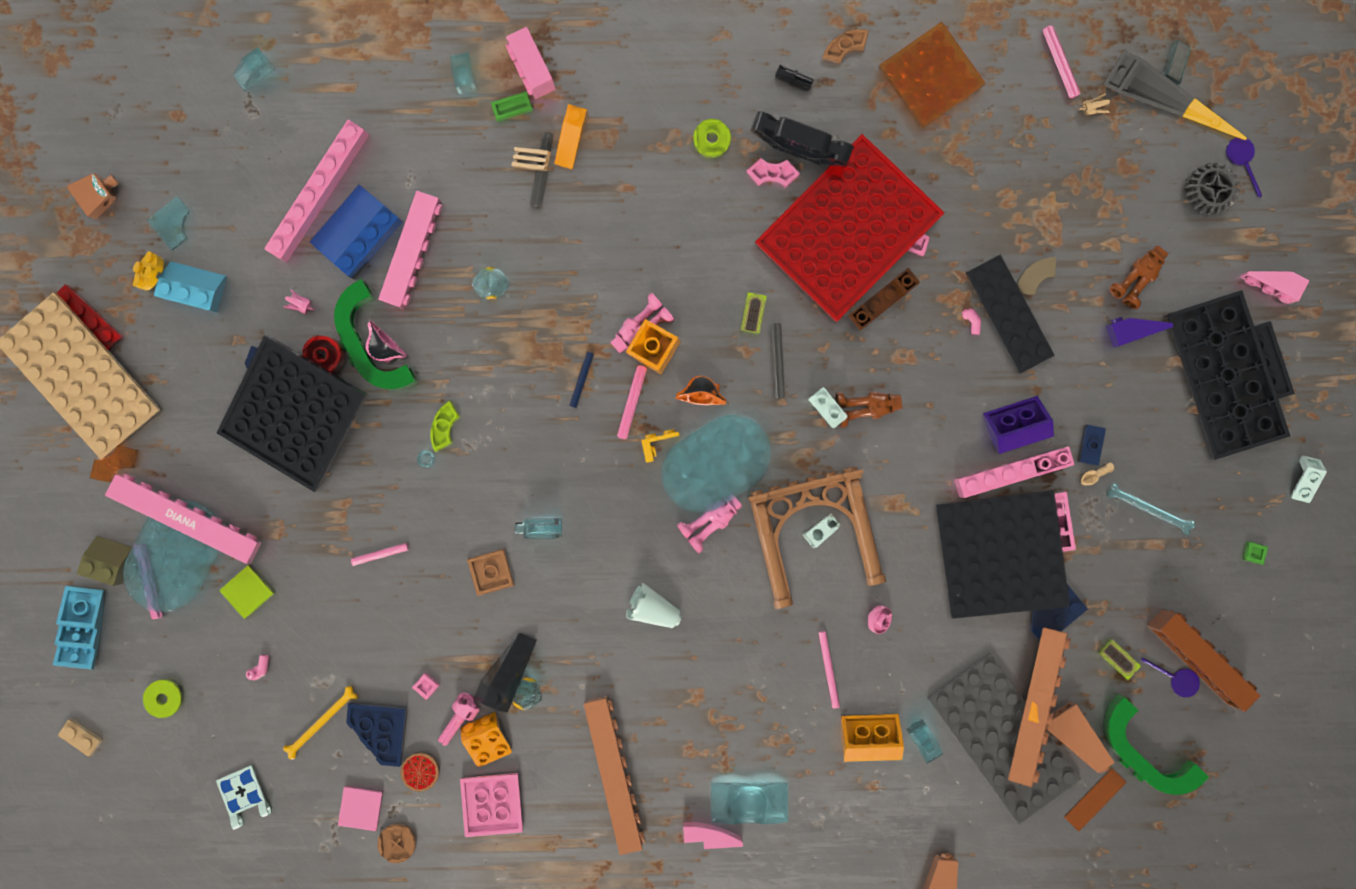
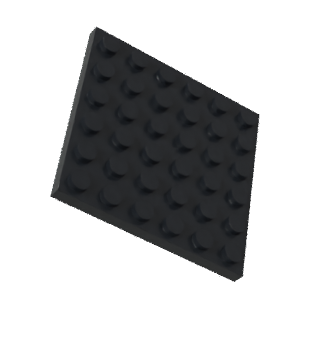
(291, 413)
(1003, 555)

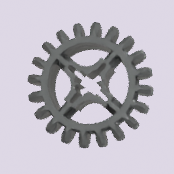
(1215, 175)

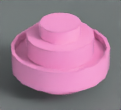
(879, 619)

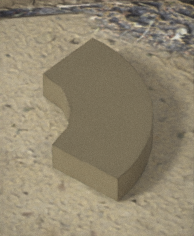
(1035, 274)

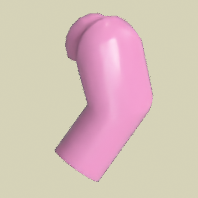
(975, 320)
(260, 670)

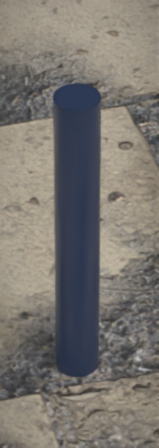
(581, 380)

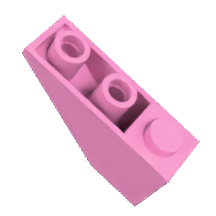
(1285, 285)

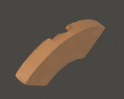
(845, 43)

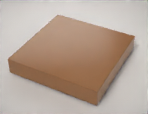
(490, 572)

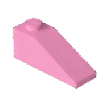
(1065, 523)

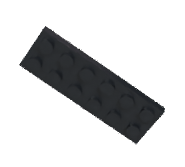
(1009, 314)

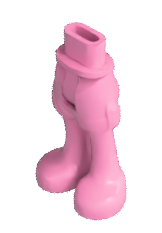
(631, 326)
(719, 519)

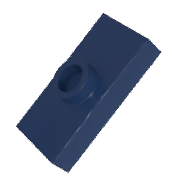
(1092, 445)

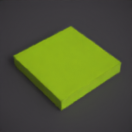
(247, 591)

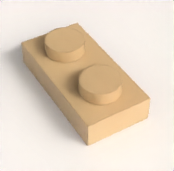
(80, 737)

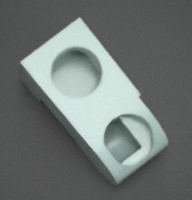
(821, 530)

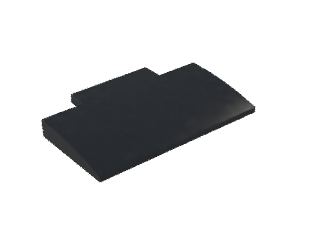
(1232, 373)

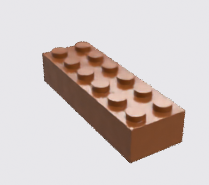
(1204, 660)

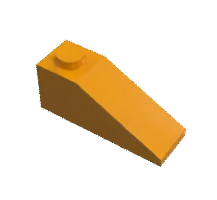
(571, 136)

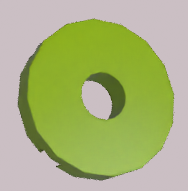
(704, 146)
(153, 704)

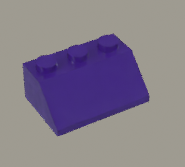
(1019, 424)

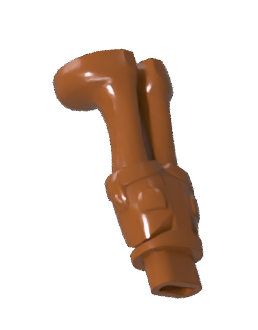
(1148, 270)
(877, 405)

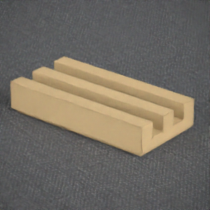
(518, 156)

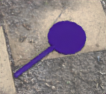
(1241, 153)
(1183, 682)

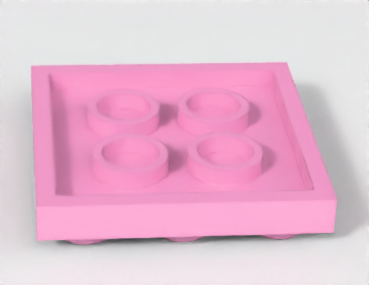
(491, 804)

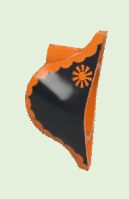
(701, 391)

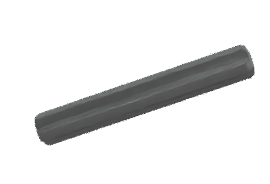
(540, 176)
(777, 359)

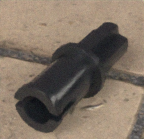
(794, 77)

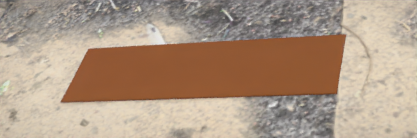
(1095, 799)

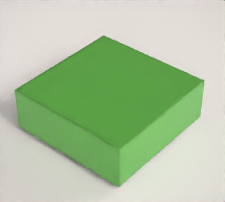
(1255, 553)

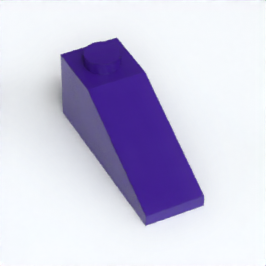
(1132, 329)

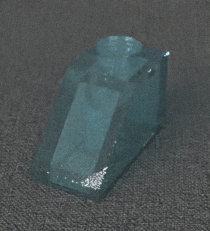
(252, 69)
(463, 73)
(924, 741)

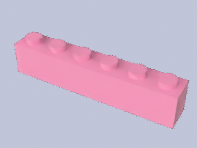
(410, 249)

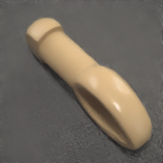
(1092, 476)

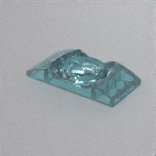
(749, 803)

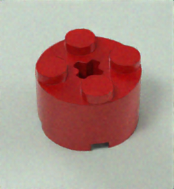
(334, 354)

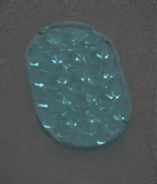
(716, 463)
(167, 565)

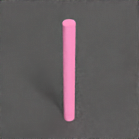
(829, 669)

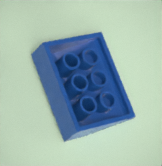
(356, 232)

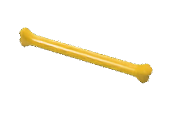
(292, 749)

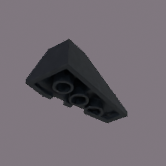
(503, 678)

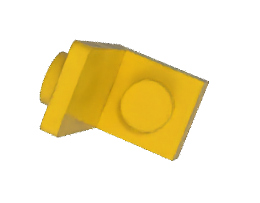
(649, 451)

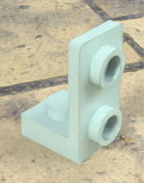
(828, 407)
(1310, 480)

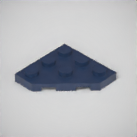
(1057, 617)
(379, 730)

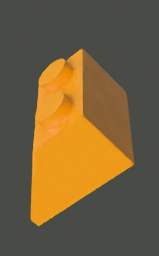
(653, 346)

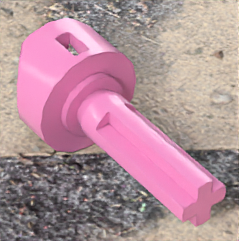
(464, 711)

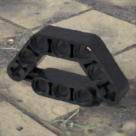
(801, 140)

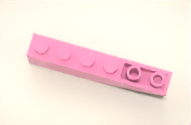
(1013, 472)

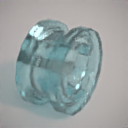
(431, 459)

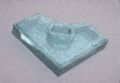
(170, 223)

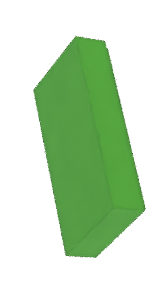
(511, 106)

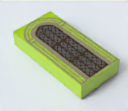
(753, 313)
(1119, 659)

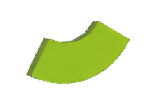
(441, 426)

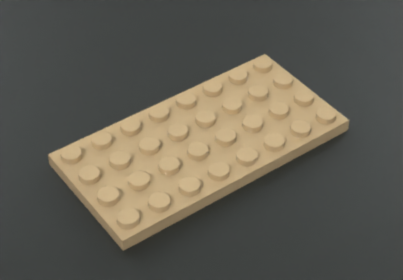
(78, 375)

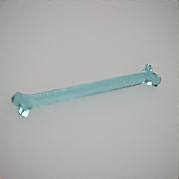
(1185, 526)

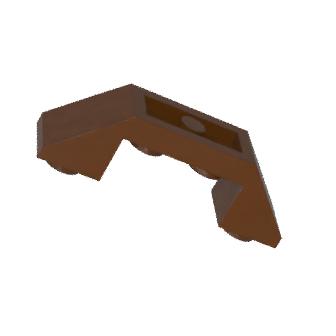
(884, 299)

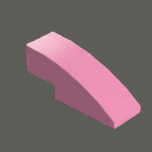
(711, 835)

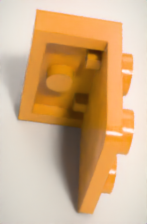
(485, 740)

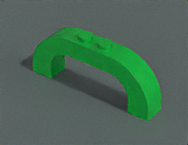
(344, 316)
(1115, 720)

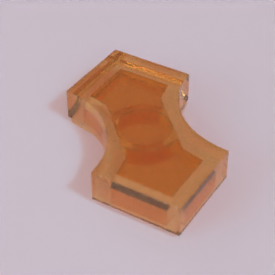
(107, 468)

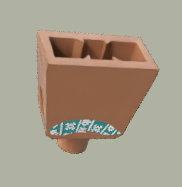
(94, 193)

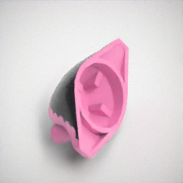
(381, 346)

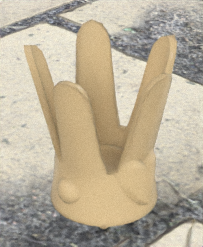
(1090, 106)

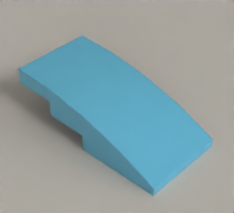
(79, 628)

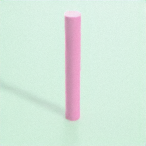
(379, 554)

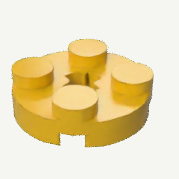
(147, 271)

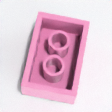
(529, 63)

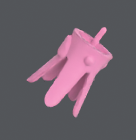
(298, 303)

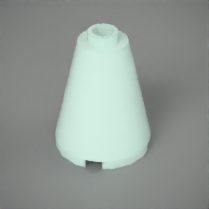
(652, 608)

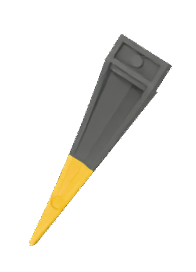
(1143, 82)

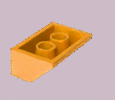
(871, 737)

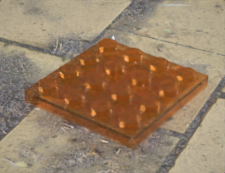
(932, 75)

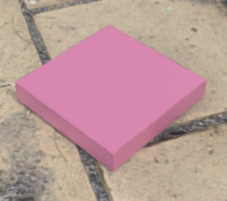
(360, 808)

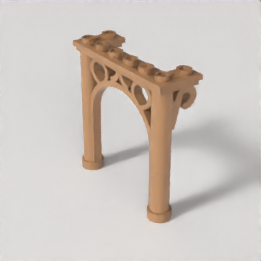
(858, 517)

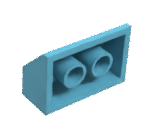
(191, 286)

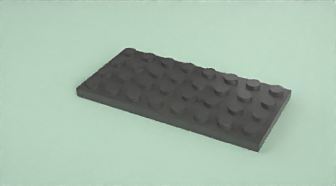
(986, 720)

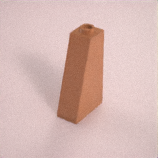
(1076, 734)
(943, 872)

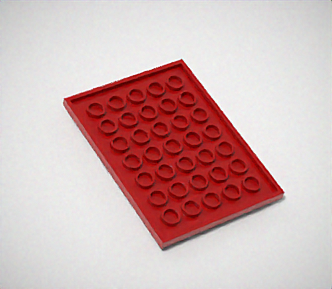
(849, 228)

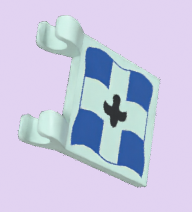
(241, 792)

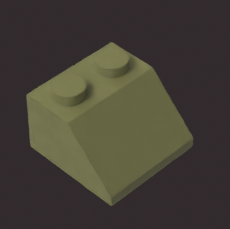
(104, 561)

